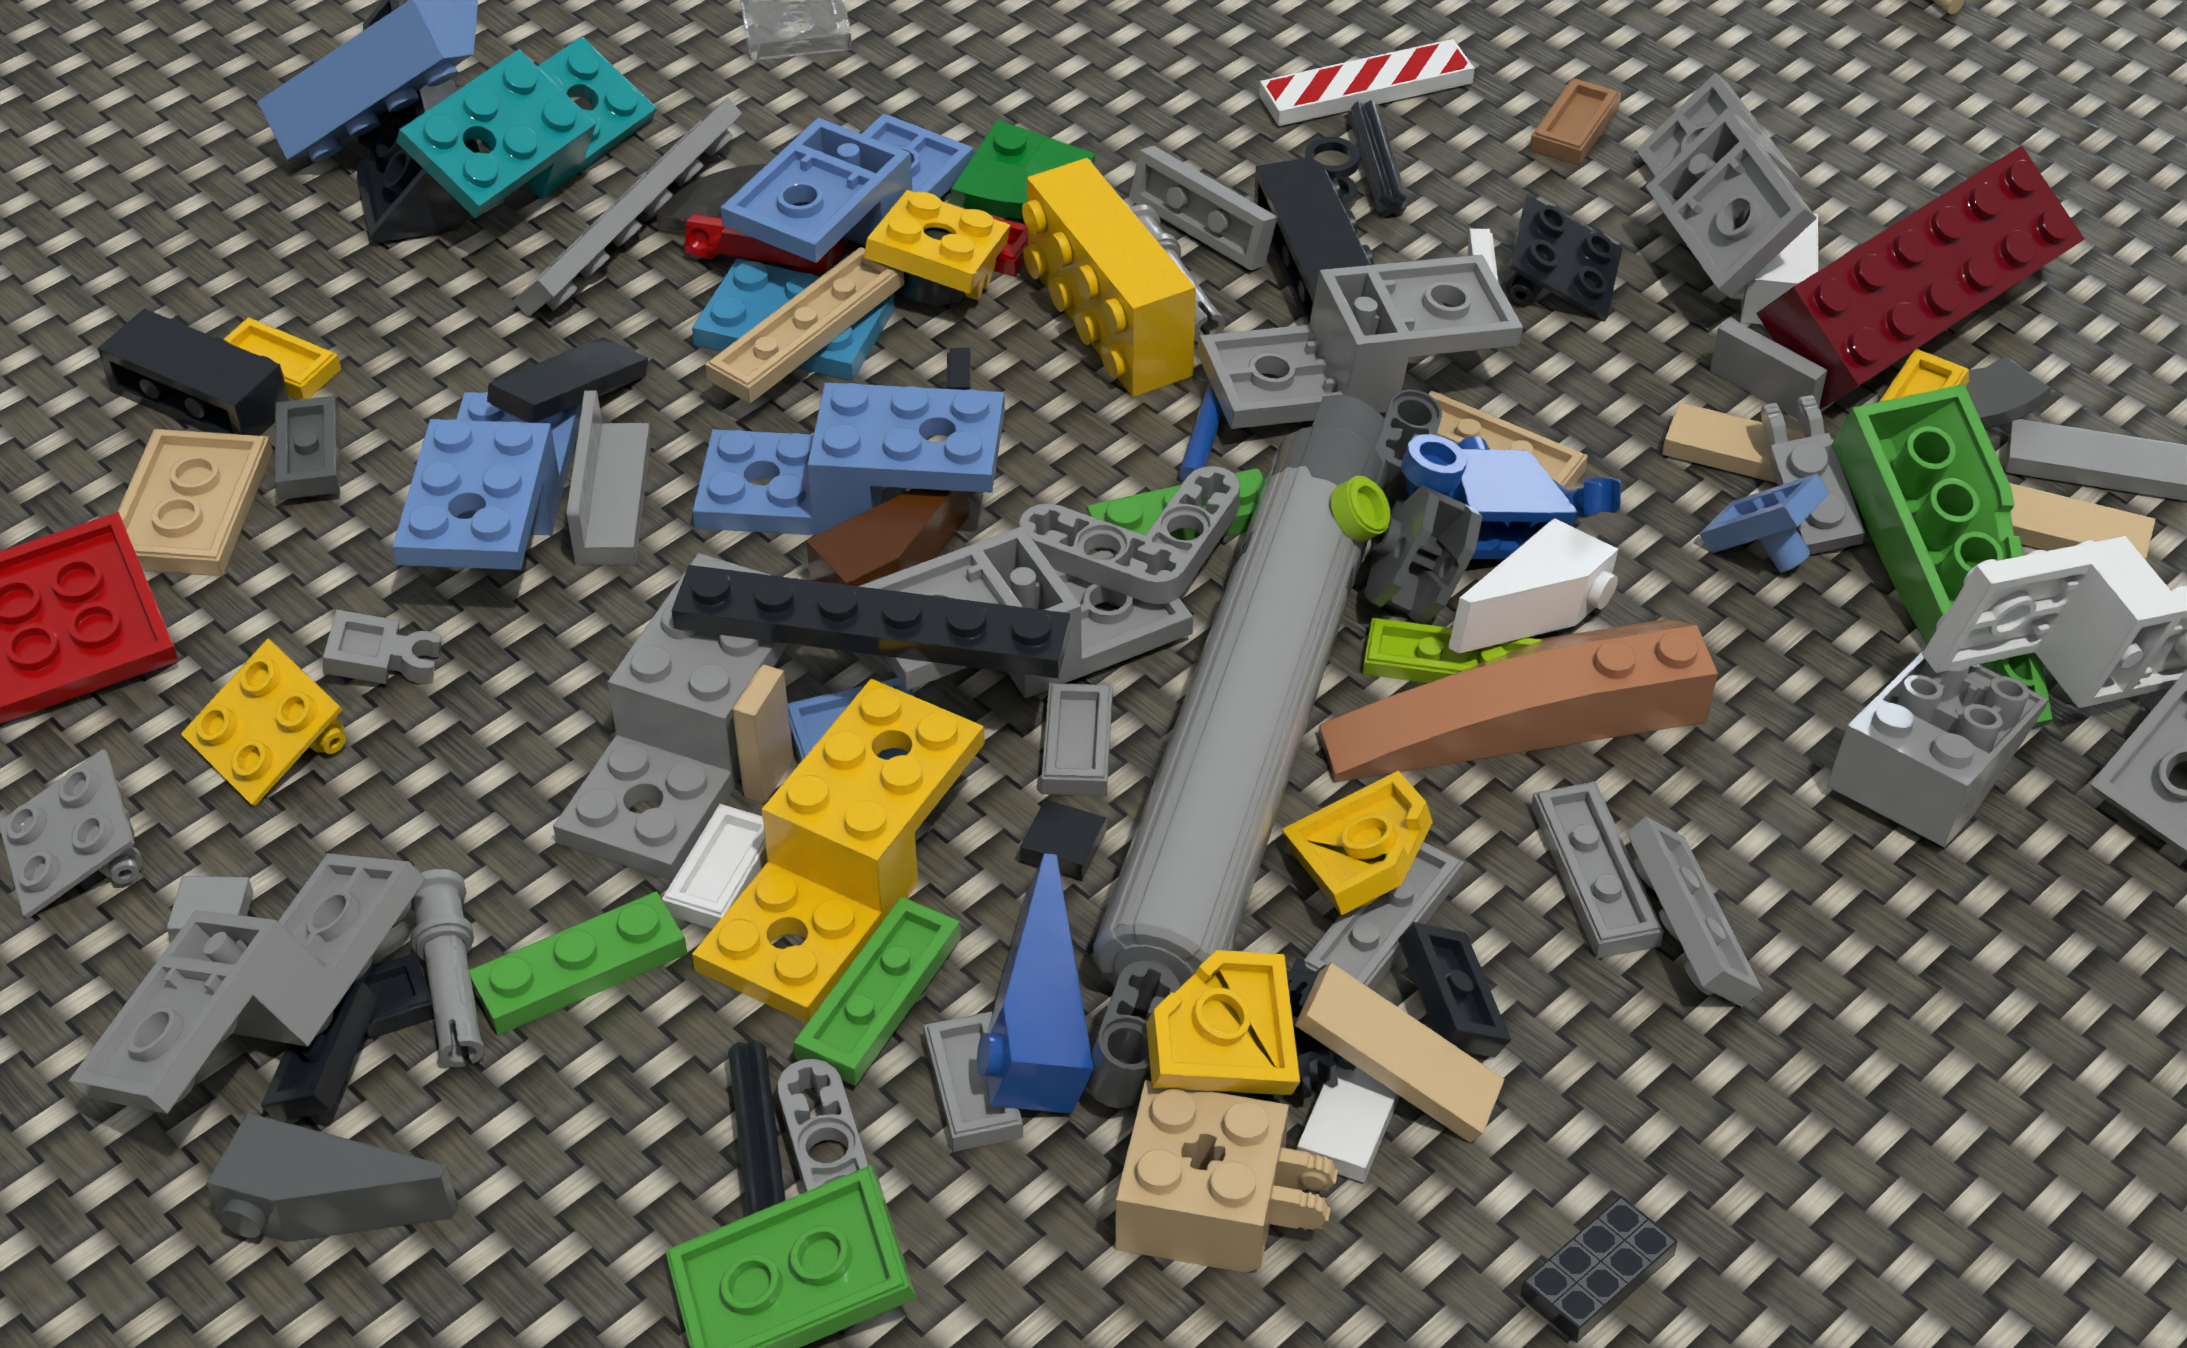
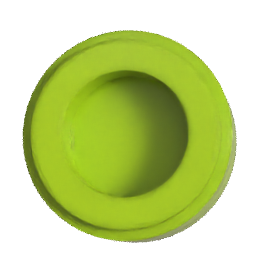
(1360, 508)

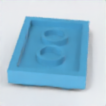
(757, 290)

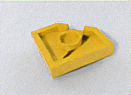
(1362, 841)
(1227, 1028)

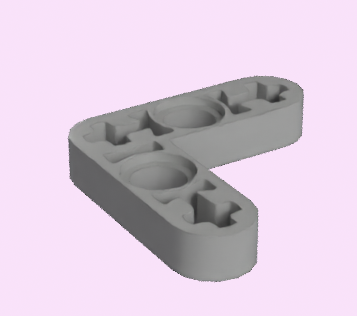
(1149, 566)

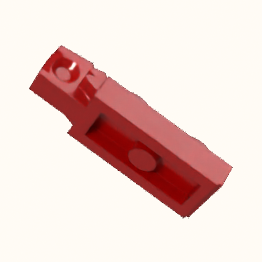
(708, 238)

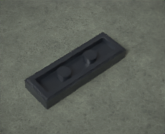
(561, 380)

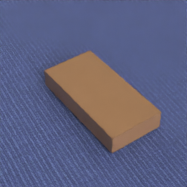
(1575, 121)

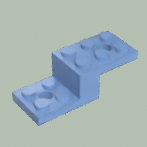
(841, 183)
(859, 446)
(485, 487)

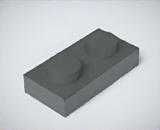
(307, 447)

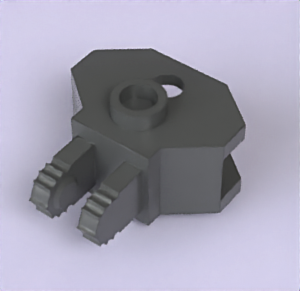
(1422, 553)

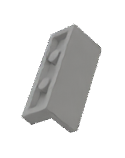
(607, 488)

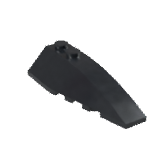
(394, 189)

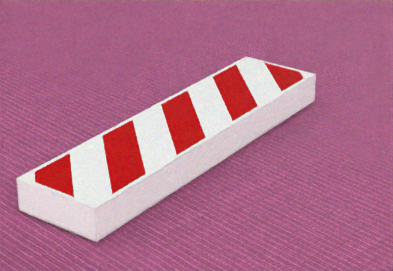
(1374, 78)

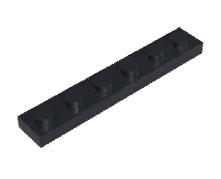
(872, 621)

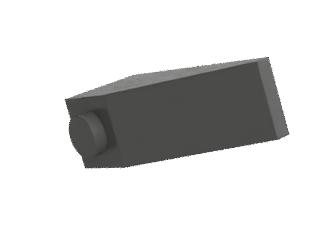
(317, 1185)

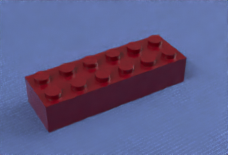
(1922, 274)

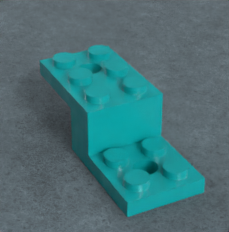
(527, 125)

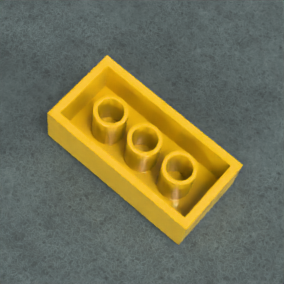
(1110, 277)

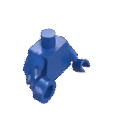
(1504, 487)

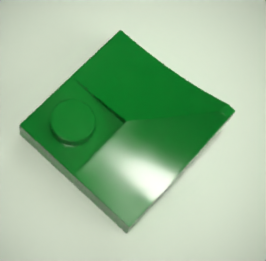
(1000, 167)

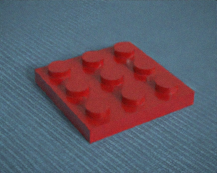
(75, 617)

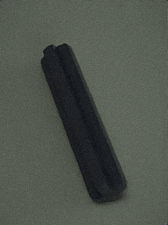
(1378, 158)
(756, 1126)

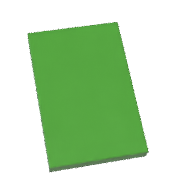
(793, 1269)

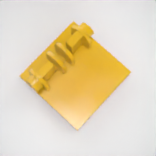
(265, 723)

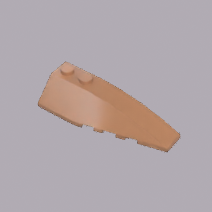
(1533, 700)

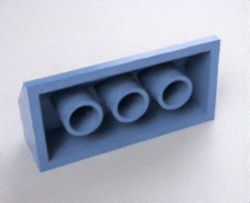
(370, 75)

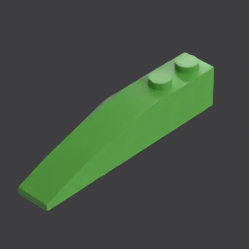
(1933, 505)

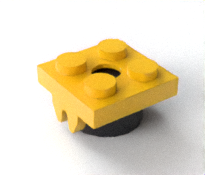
(939, 247)

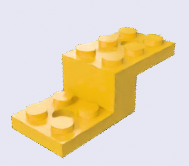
(838, 848)

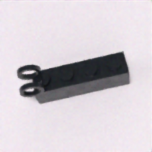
(1313, 220)

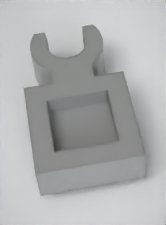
(371, 646)

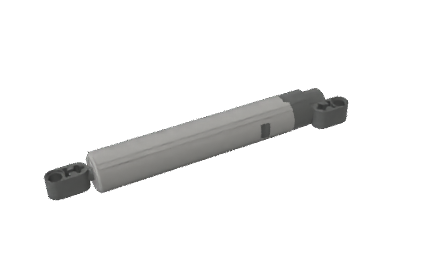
(1241, 724)

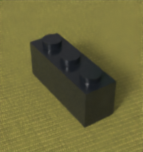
(192, 376)

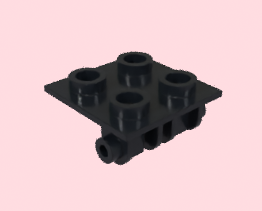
(1562, 258)

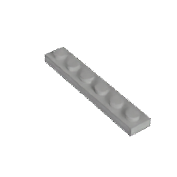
(620, 220)

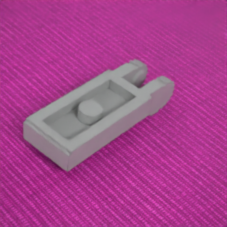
(1836, 519)

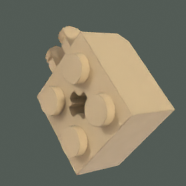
(1212, 1178)

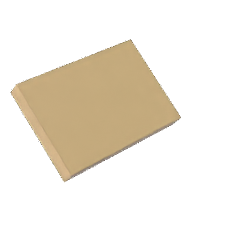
(192, 498)

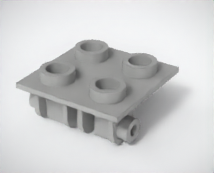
(70, 835)

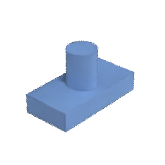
(1771, 519)

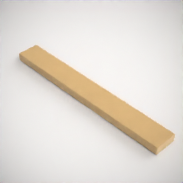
(2038, 516)

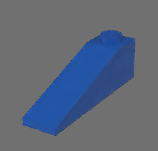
(1038, 1029)

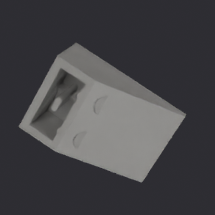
(1934, 745)

